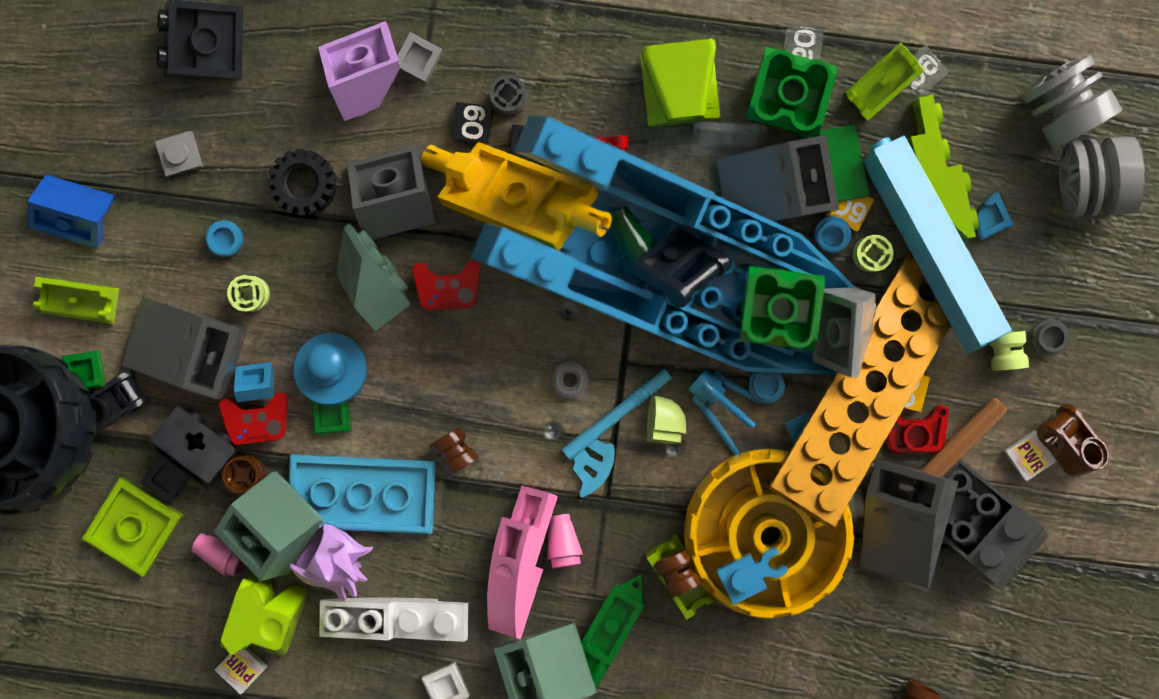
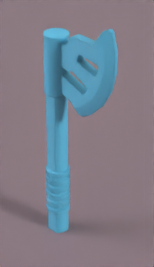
(589, 438)

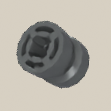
(508, 102)

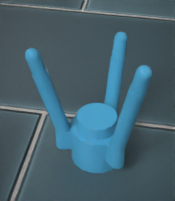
(709, 389)

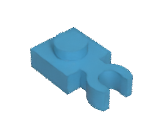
(745, 577)

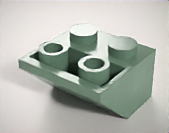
(370, 279)
(269, 527)
(546, 665)

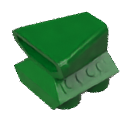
(791, 92)
(781, 308)

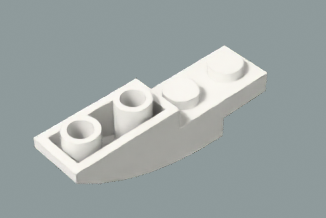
(394, 619)

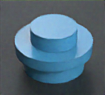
(832, 234)
(766, 386)

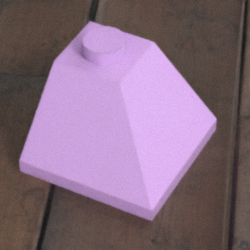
(360, 69)

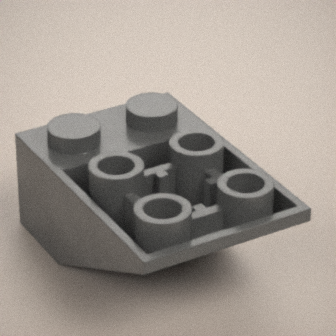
(781, 180)
(184, 348)
(905, 521)
(989, 528)

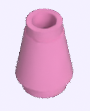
(562, 542)
(217, 555)

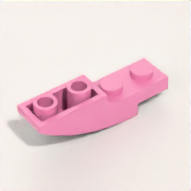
(514, 559)

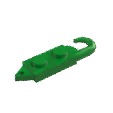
(612, 626)

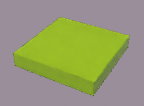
(132, 526)

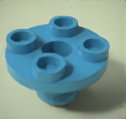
(330, 369)

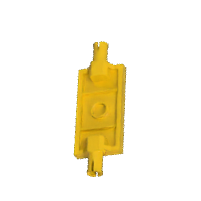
(516, 194)

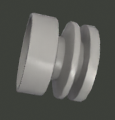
(1071, 102)
(1101, 176)

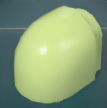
(665, 421)

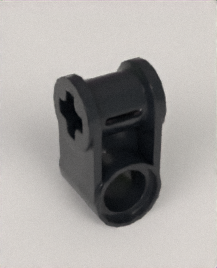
(119, 399)

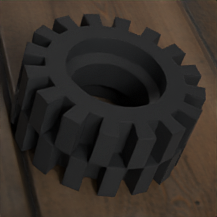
(280, 182)

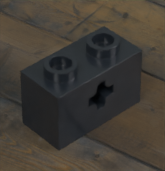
(172, 444)

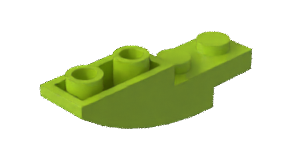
(932, 152)

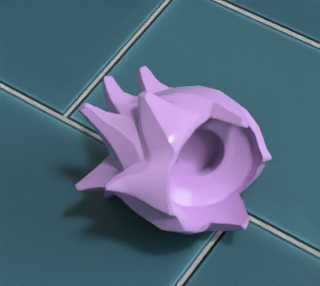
(331, 561)

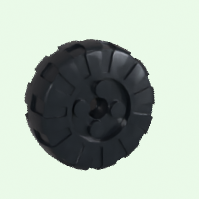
(43, 429)

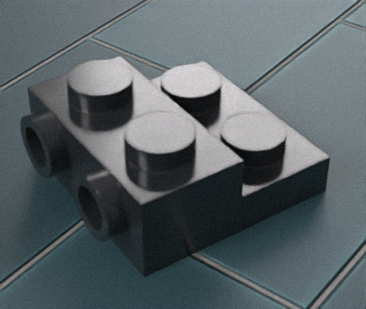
(200, 40)

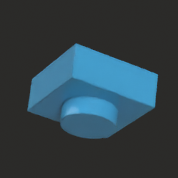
(254, 382)

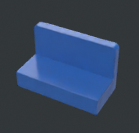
(68, 211)

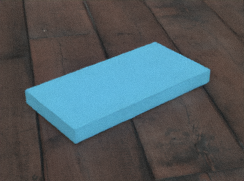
(367, 491)

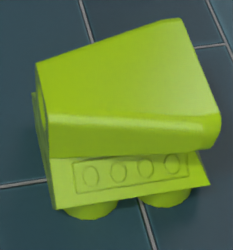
(680, 82)
(262, 618)

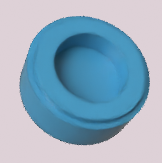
(224, 238)

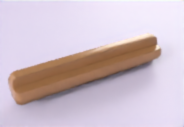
(965, 438)

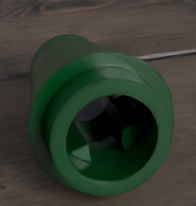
(629, 235)

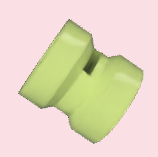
(865, 254)
(255, 293)
(1009, 352)

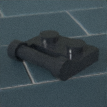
(672, 258)

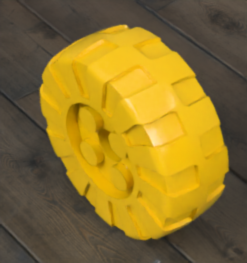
(728, 521)

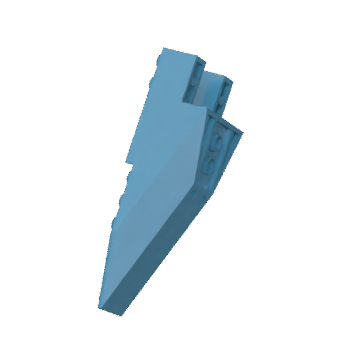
(596, 276)

